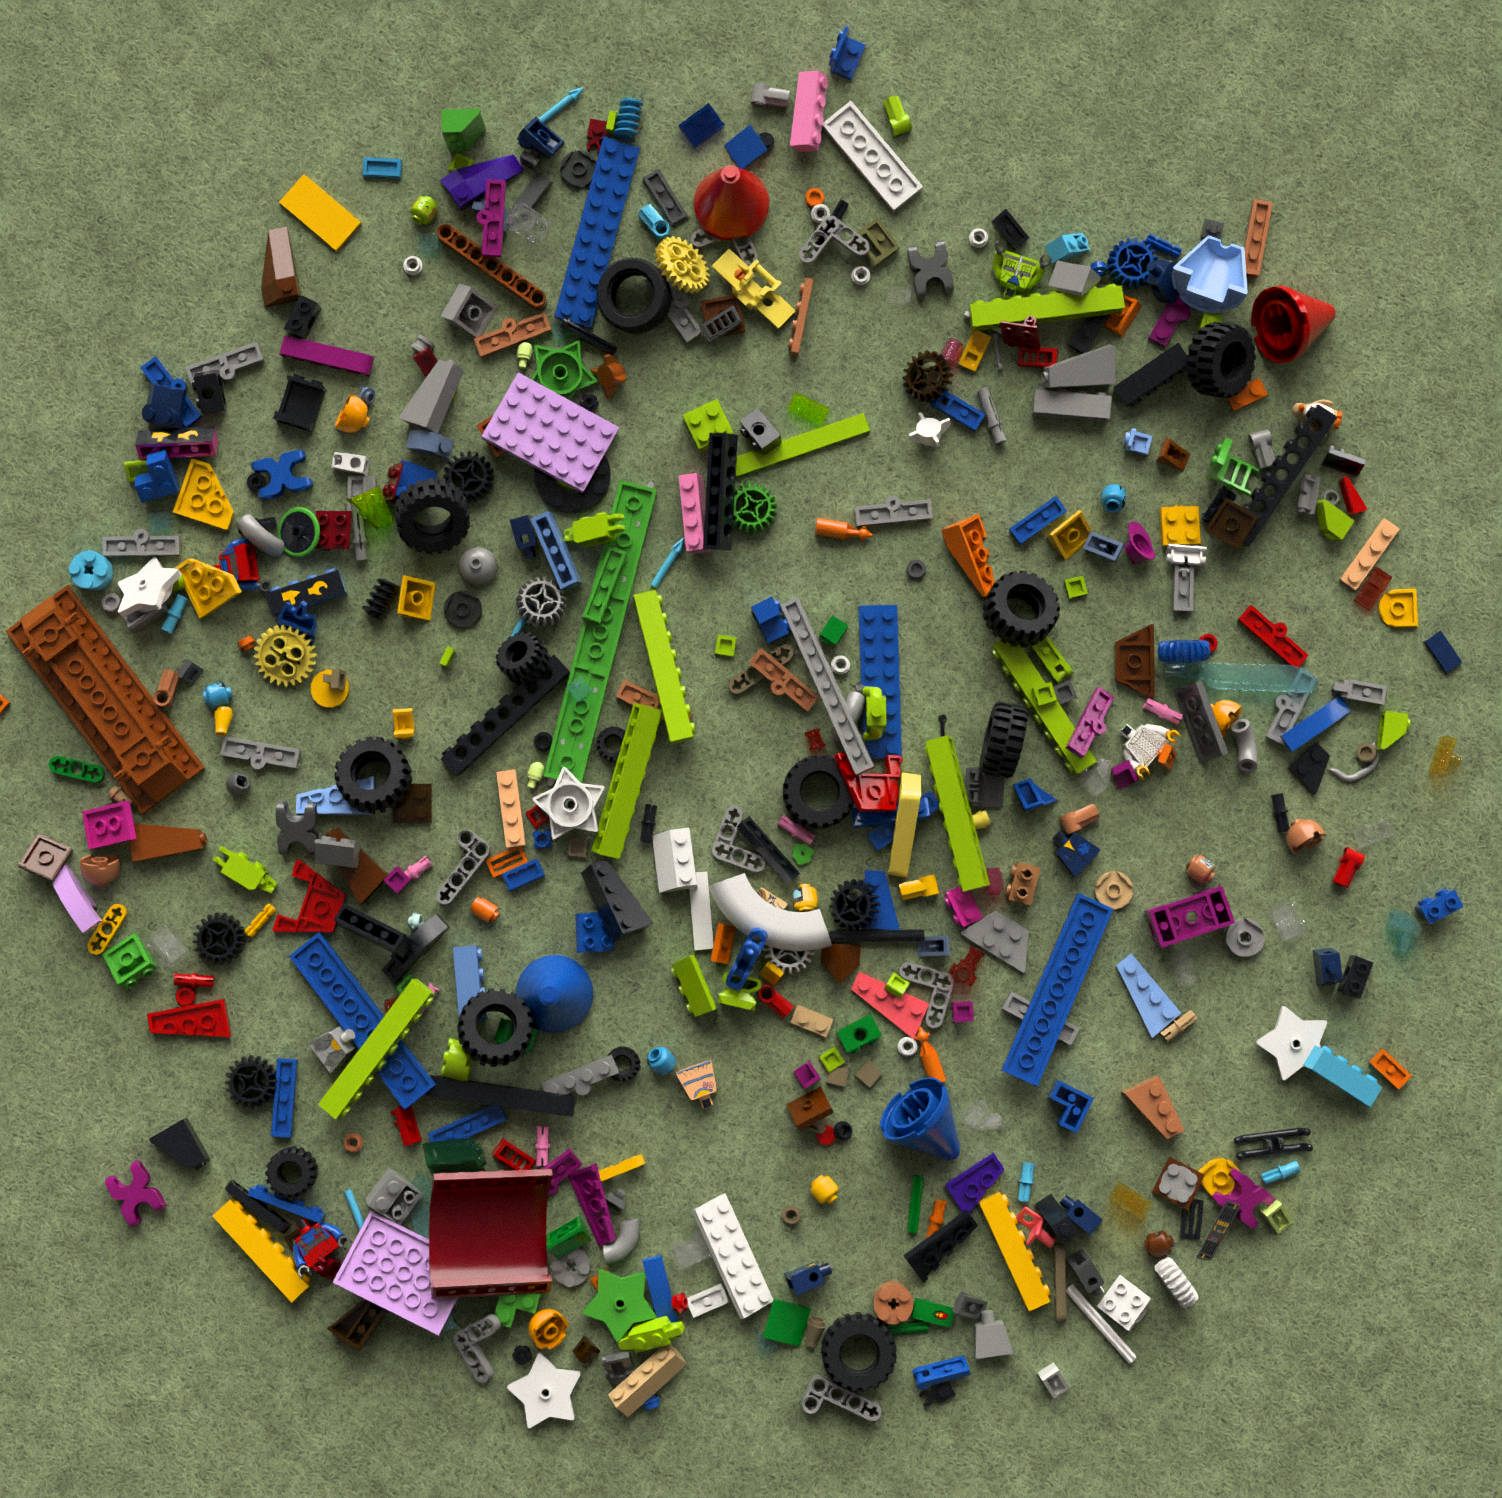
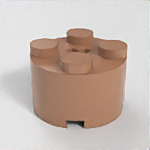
(901, 1310)

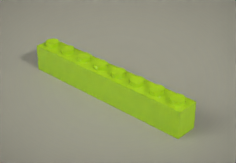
(1046, 308)
(663, 667)
(1050, 715)
(626, 780)
(957, 813)
(376, 1049)

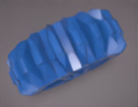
(1129, 256)
(1183, 651)

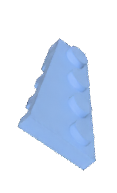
(331, 801)
(1148, 997)

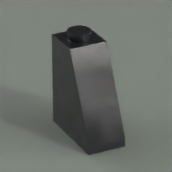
(182, 1144)
(1056, 1218)

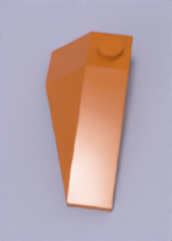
(967, 547)

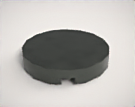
(573, 168)
(462, 609)

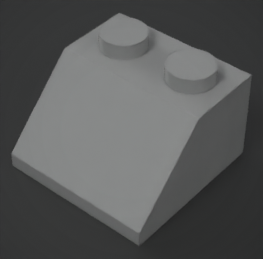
(469, 311)

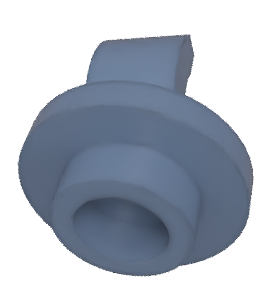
(367, 395)

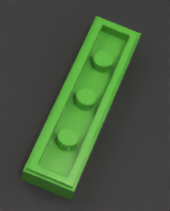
(604, 585)

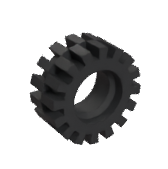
(602, 739)
(634, 1063)

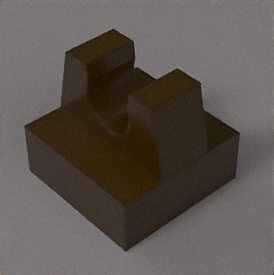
(585, 1349)

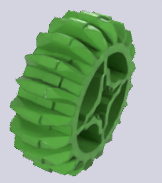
(759, 504)

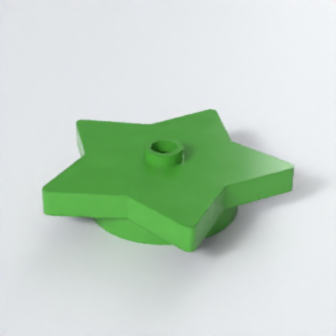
(566, 360)
(614, 1288)

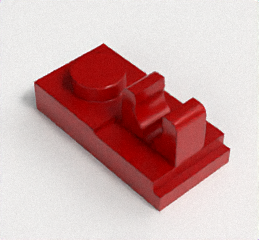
(407, 1125)

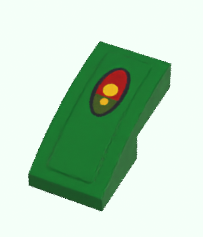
(932, 1312)

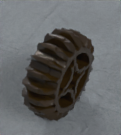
(914, 384)

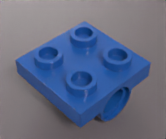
(592, 933)

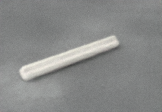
(1100, 1323)

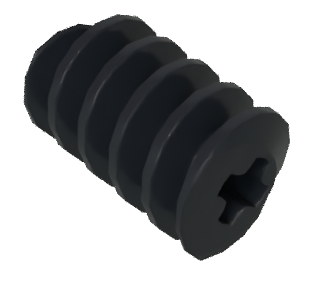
(380, 598)

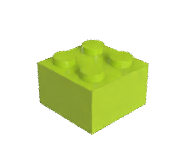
(706, 420)

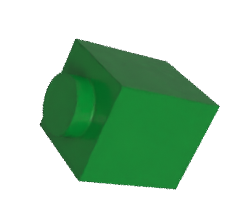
(833, 631)

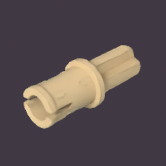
(1179, 1025)

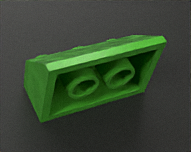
(462, 128)

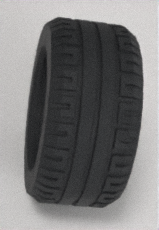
(610, 283)

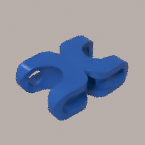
(281, 474)
(746, 958)

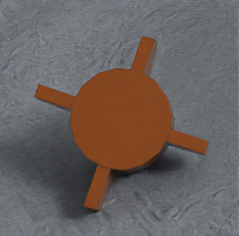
(610, 375)

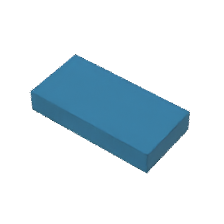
(382, 168)

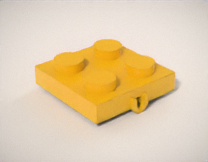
(1180, 525)

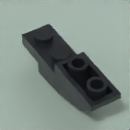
(423, 940)

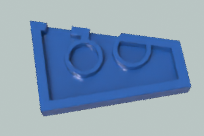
(887, 917)

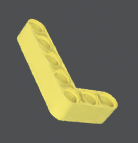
(905, 824)

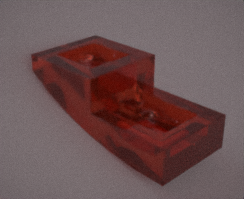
(1372, 588)

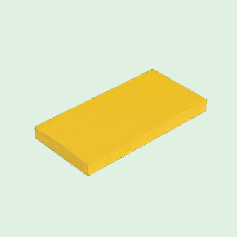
(320, 212)

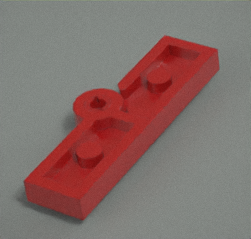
(1273, 636)

